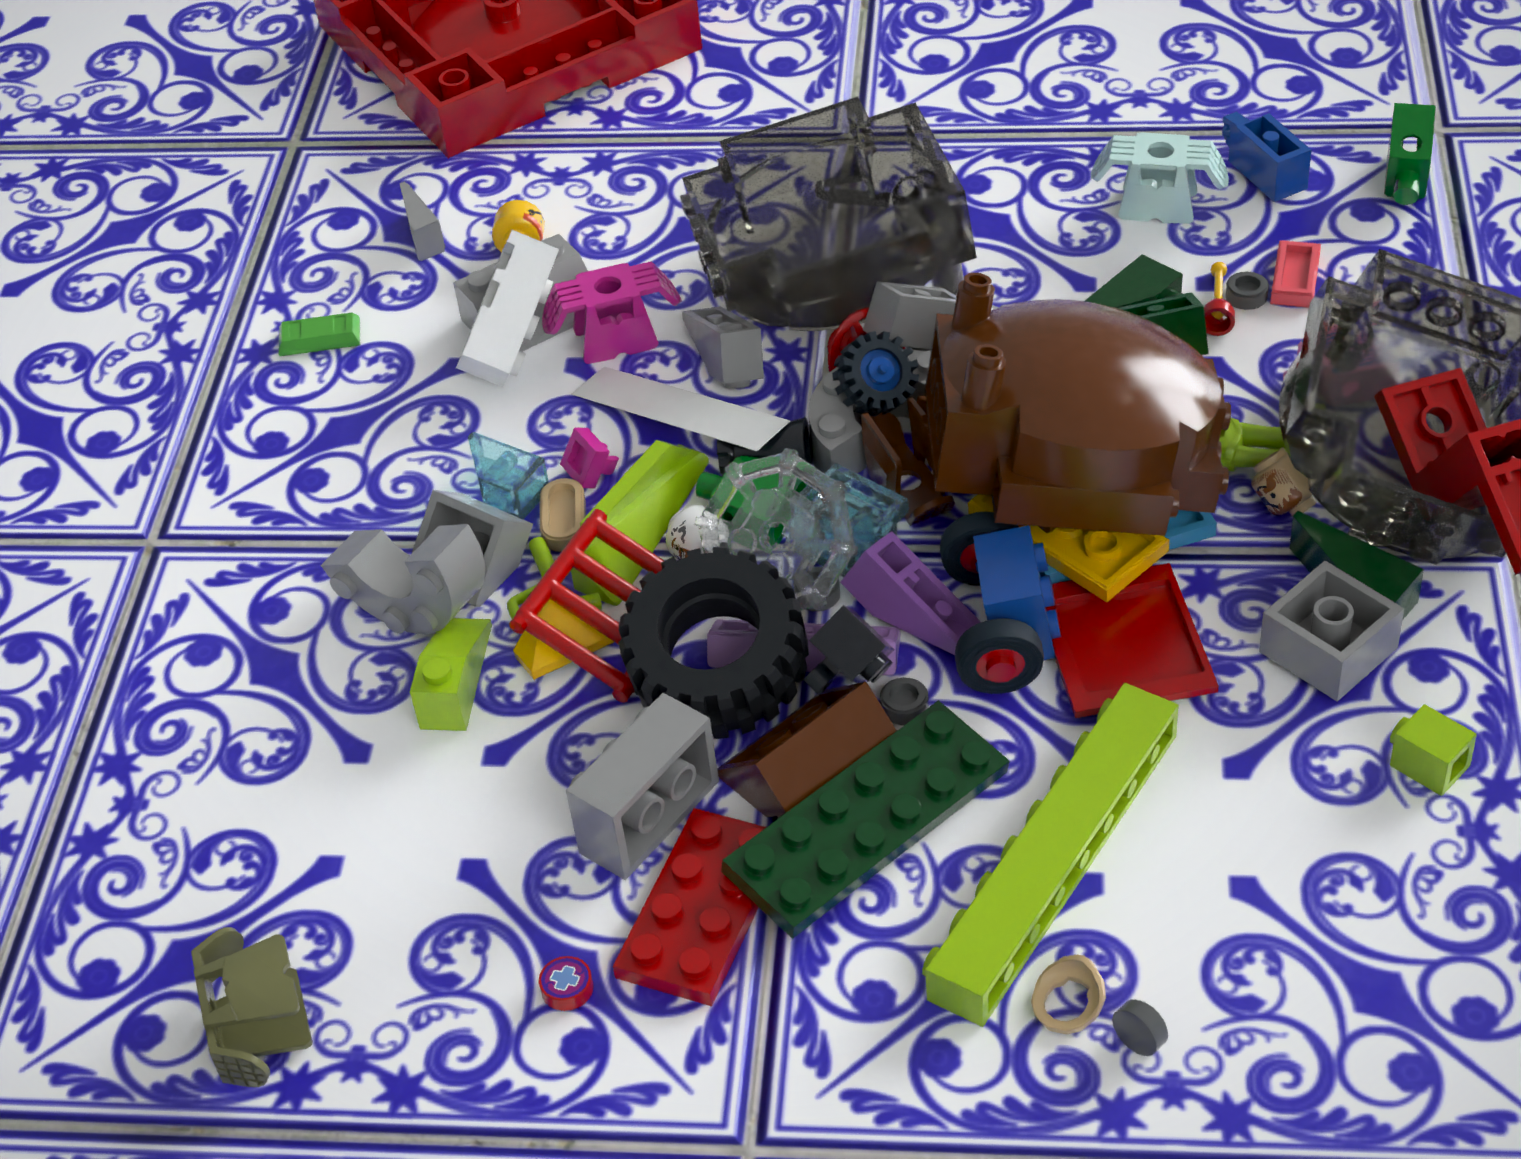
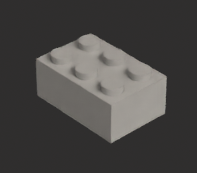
(643, 785)

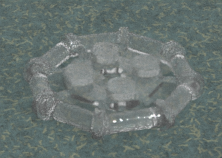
(796, 513)

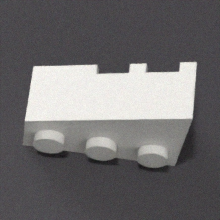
(508, 309)

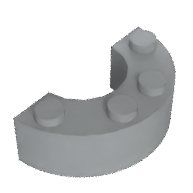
(837, 428)
(404, 590)

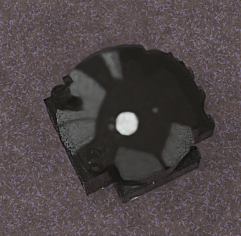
(825, 209)
(1380, 333)

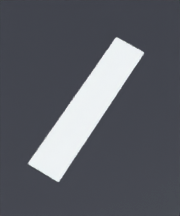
(681, 408)

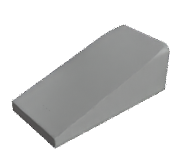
(423, 225)

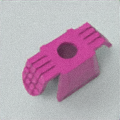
(609, 309)

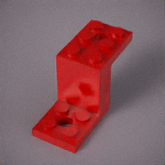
(1466, 461)

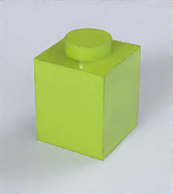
(1432, 749)

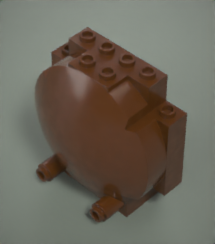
(1072, 414)

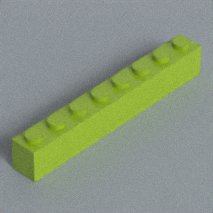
(1049, 855)

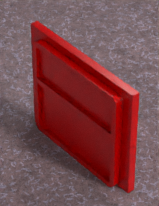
(1132, 639)

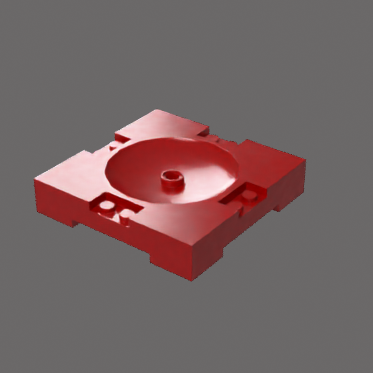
(492, 64)

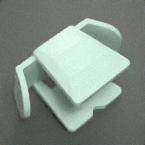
(1160, 174)

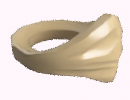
(1076, 969)

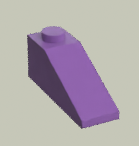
(907, 594)

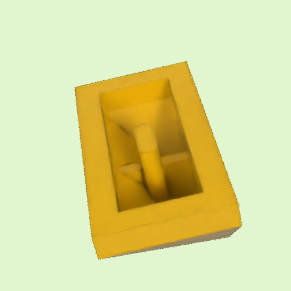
(540, 658)

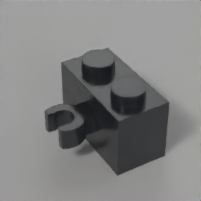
(849, 648)

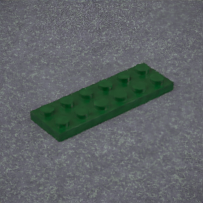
(864, 818)

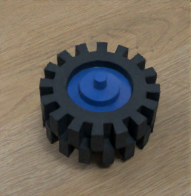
(875, 373)

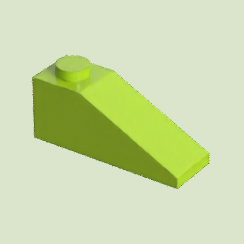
(449, 674)

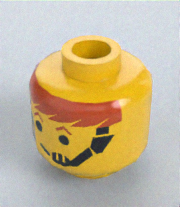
(517, 216)

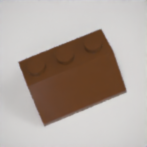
(807, 748)

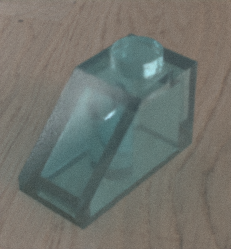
(507, 475)

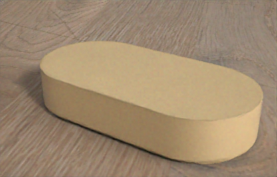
(561, 511)

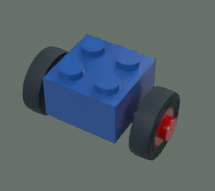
(1019, 630)

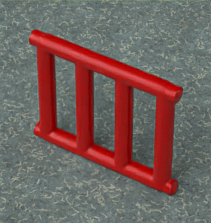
(551, 588)

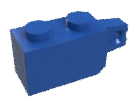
(1267, 154)

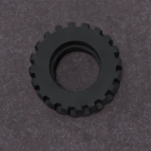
(704, 589)

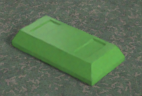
(319, 334)

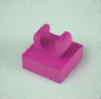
(587, 458)

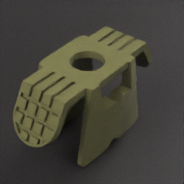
(260, 1009)

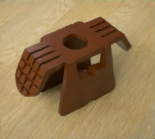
(891, 458)

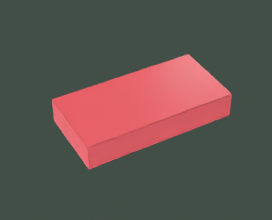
(1295, 273)

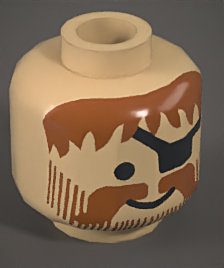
(1281, 485)

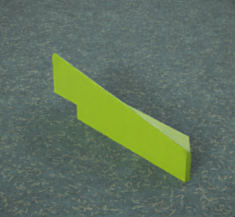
(642, 508)

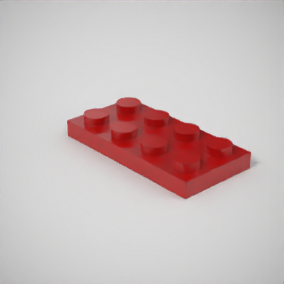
(692, 914)

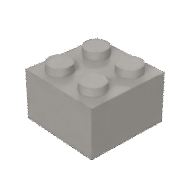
(1331, 630)

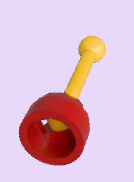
(1219, 307)

